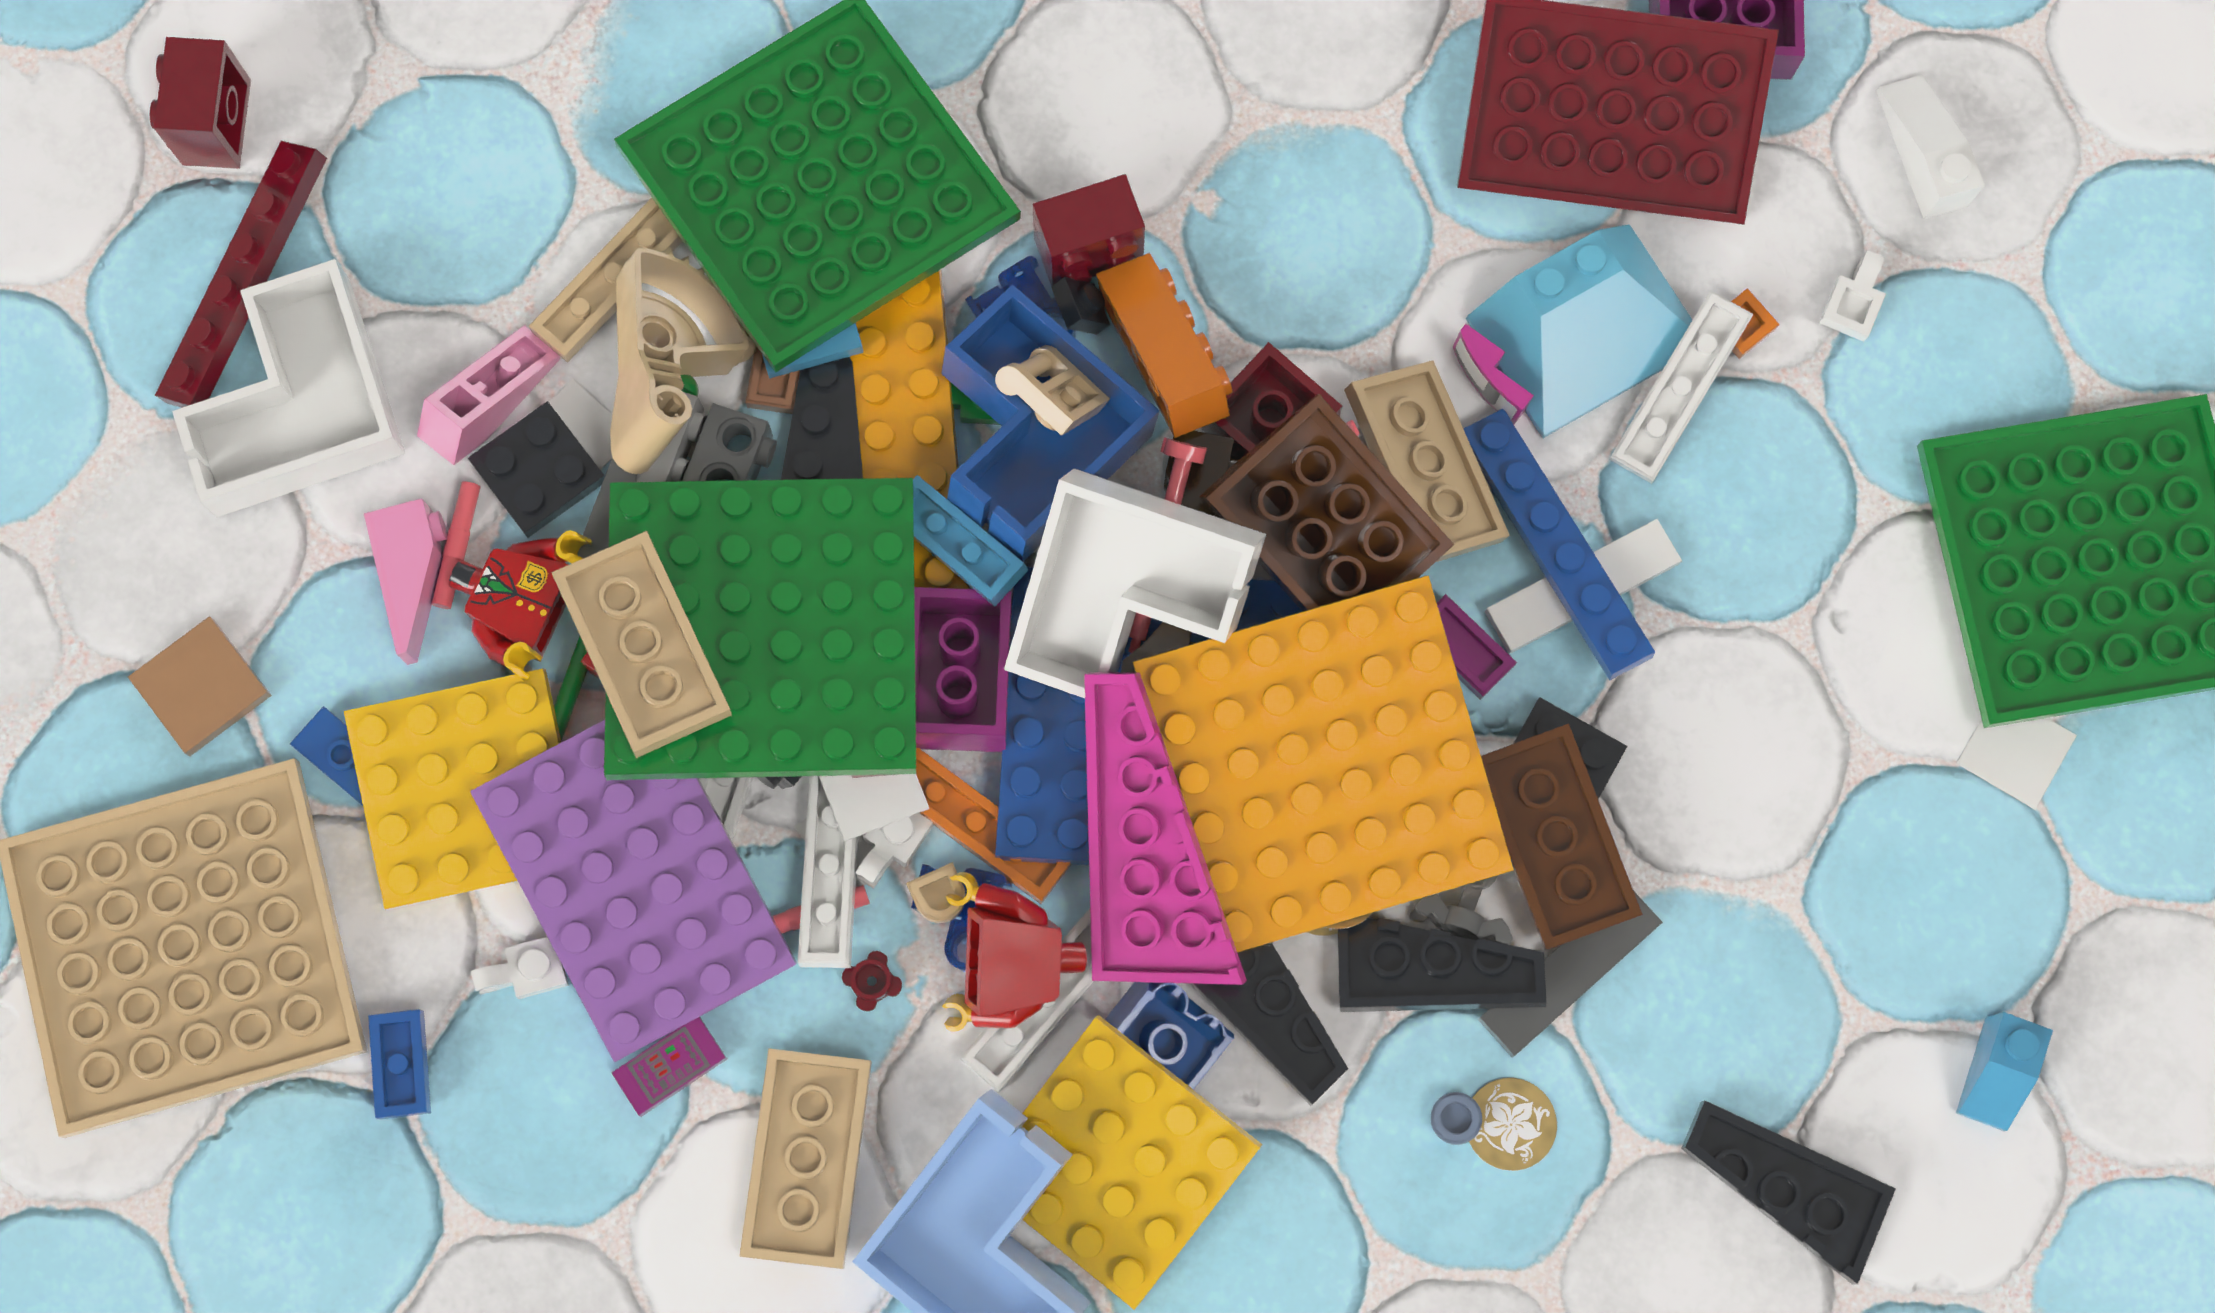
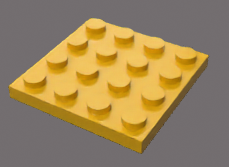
(417, 773)
(1142, 1162)

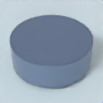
(1456, 1118)

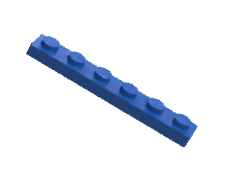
(1558, 546)

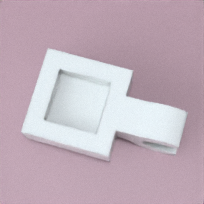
(1854, 301)
(892, 842)
(530, 969)

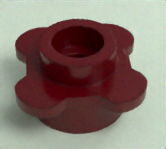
(857, 977)

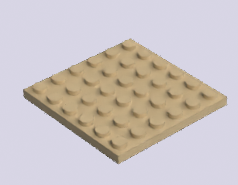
(180, 948)

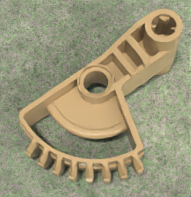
(661, 344)

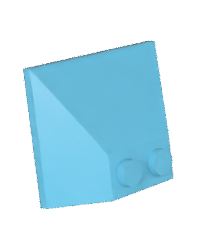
(1583, 325)

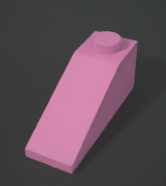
(484, 394)
(408, 564)

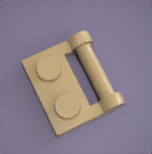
(1059, 402)

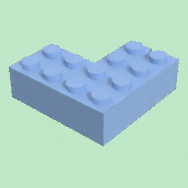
(951, 1230)

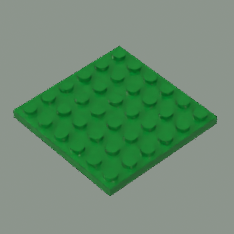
(817, 180)
(2081, 557)
(800, 615)

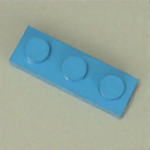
(963, 545)

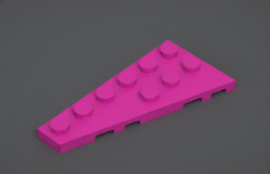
(1148, 876)

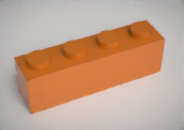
(1164, 345)

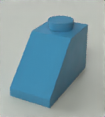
(2003, 1069)

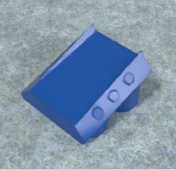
(1171, 1029)

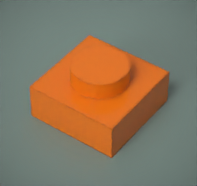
(1759, 326)

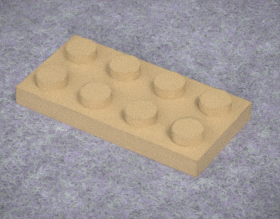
(1425, 448)
(641, 644)
(806, 1159)

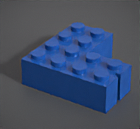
(1019, 467)

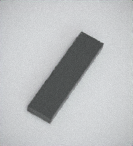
(1568, 975)

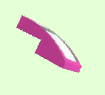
(1480, 362)

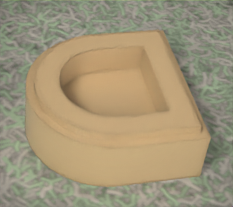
(930, 894)

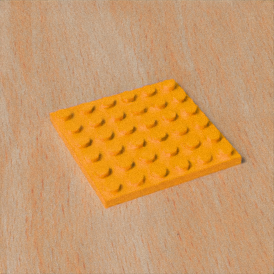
(1328, 763)

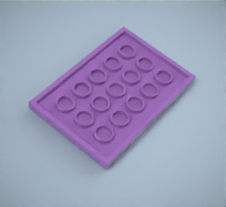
(632, 890)

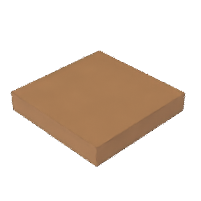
(199, 686)

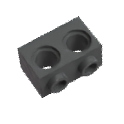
(715, 462)

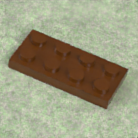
(1558, 838)

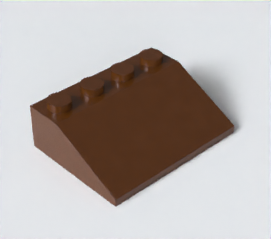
(1327, 511)

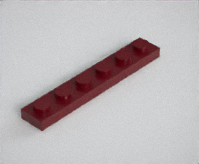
(245, 264)

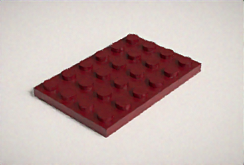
(1617, 108)

